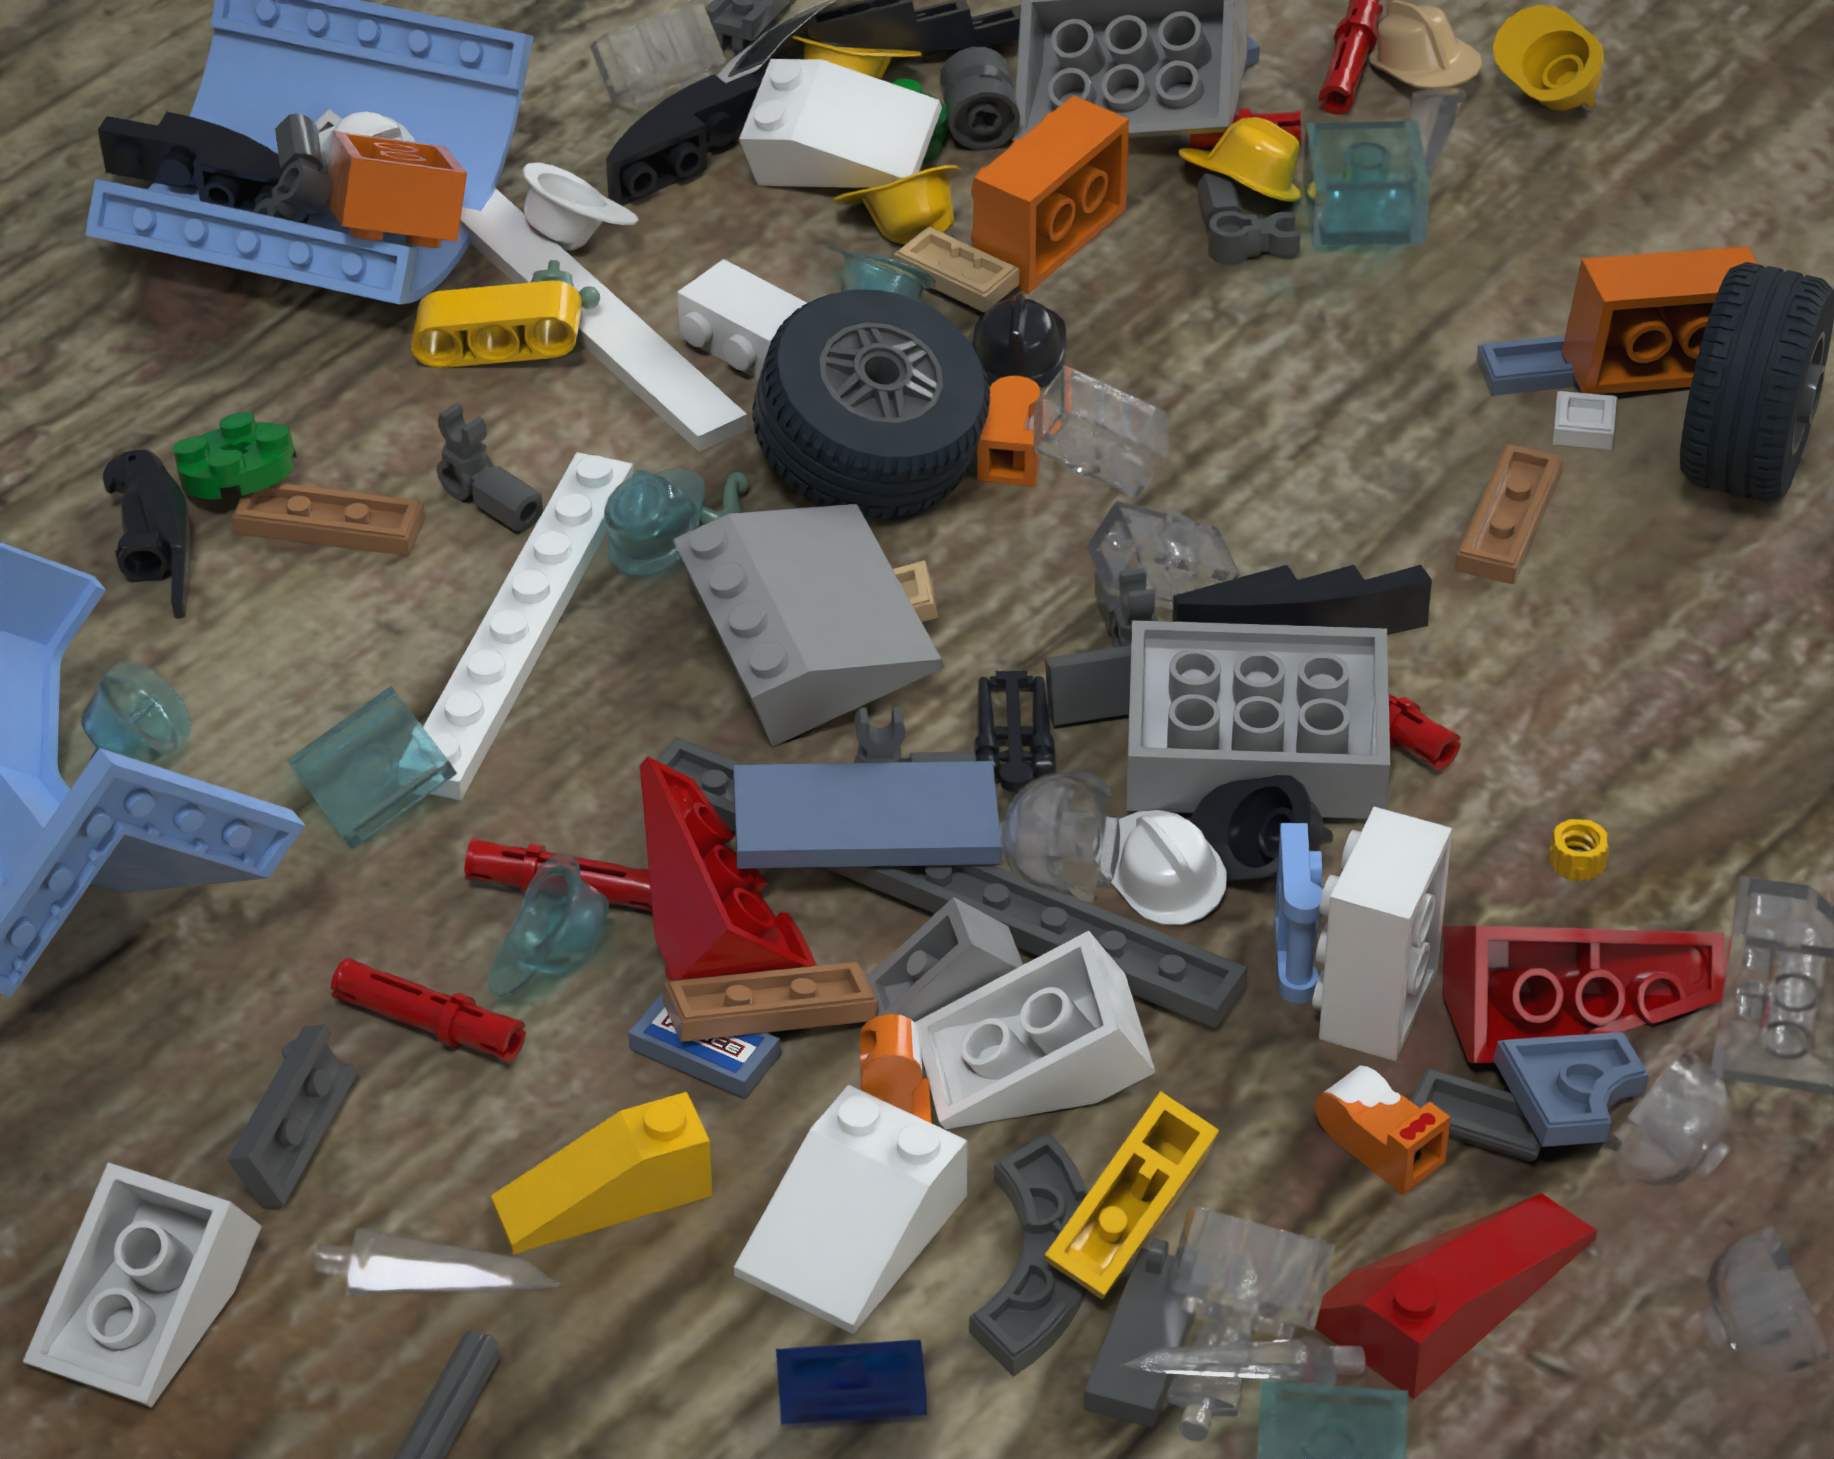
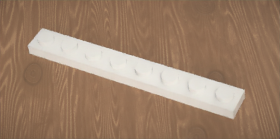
(522, 618)

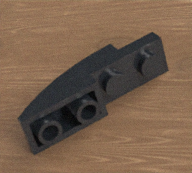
(678, 135)
(194, 155)

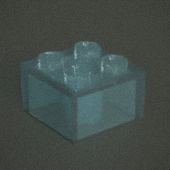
(1365, 183)

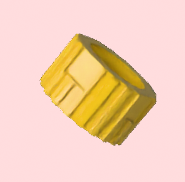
(1577, 864)

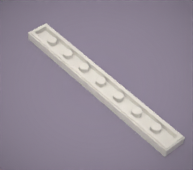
(611, 329)

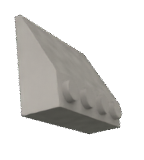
(1152, 61)
(806, 613)
(1258, 704)

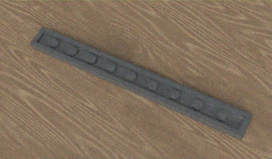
(1039, 920)

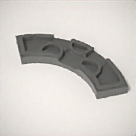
(1037, 1297)

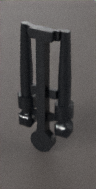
(1042, 745)

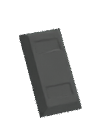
(1479, 1115)

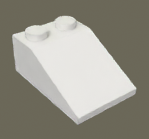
(834, 127)
(1036, 1039)
(855, 1209)
(141, 1284)

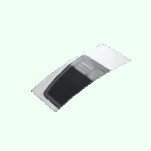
(762, 48)

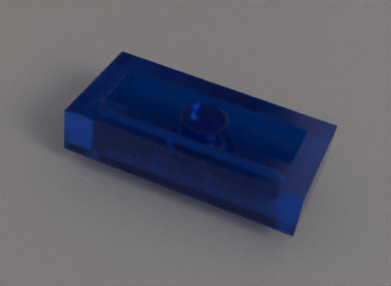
(851, 1382)

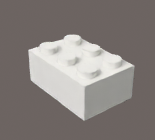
(1381, 932)

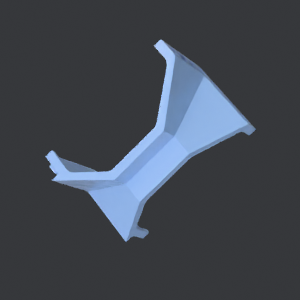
(122, 818)

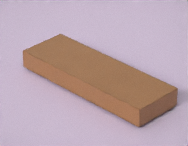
(1509, 514)
(330, 518)
(769, 1001)

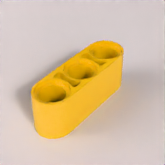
(496, 324)

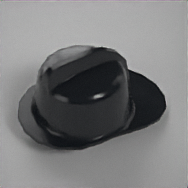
(1020, 340)
(1245, 822)

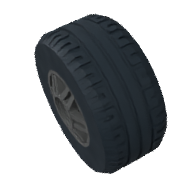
(1757, 381)
(870, 403)

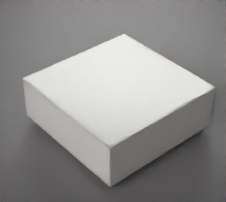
(1584, 420)

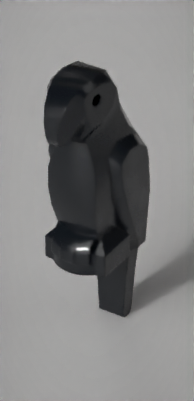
(152, 522)

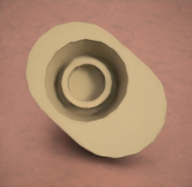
(1422, 48)

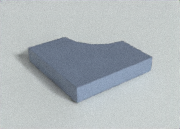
(1570, 1083)

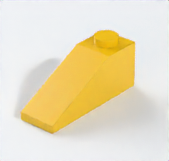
(612, 1174)
(1132, 1195)

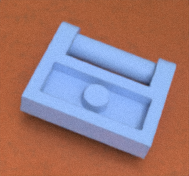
(1297, 913)

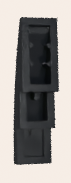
(900, 27)
(1328, 599)

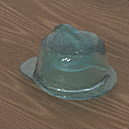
(882, 273)
(647, 516)
(136, 714)
(553, 928)

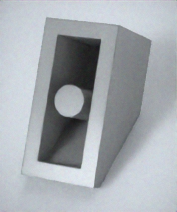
(943, 962)

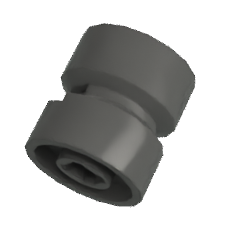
(979, 98)

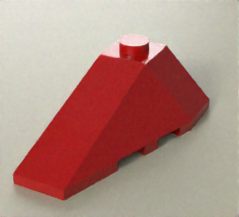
(702, 905)
(1572, 981)
(1449, 1292)

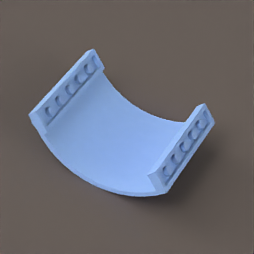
(284, 57)

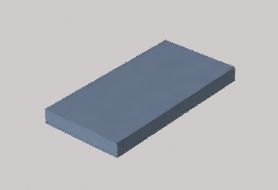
(866, 814)

